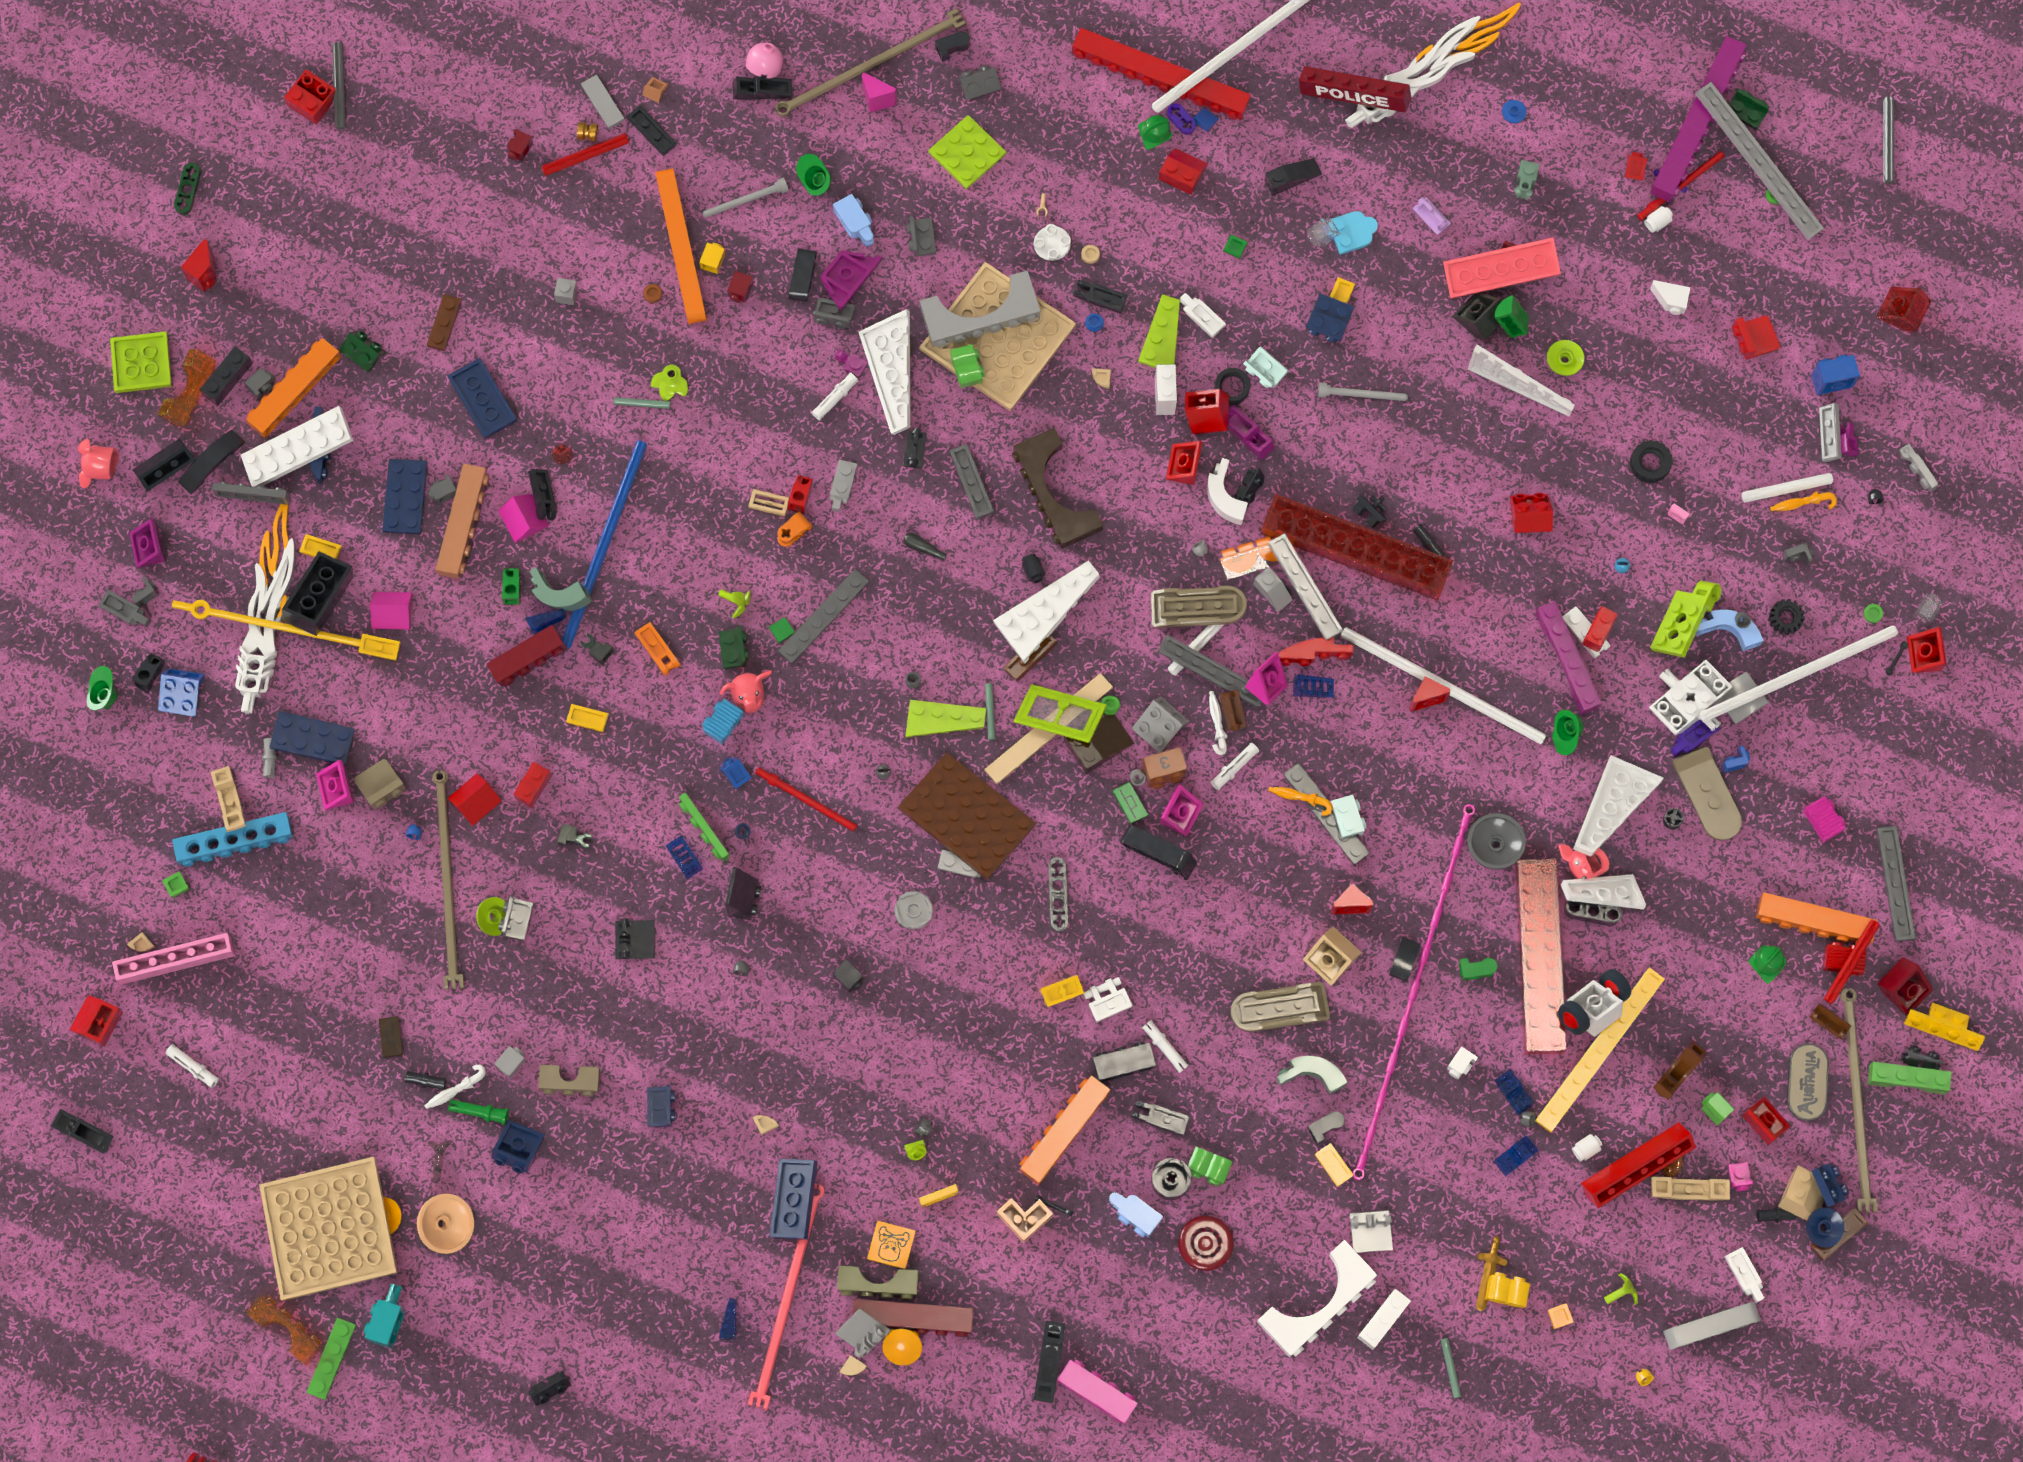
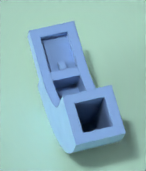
(1725, 619)

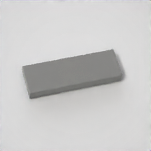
(602, 102)
(1830, 432)

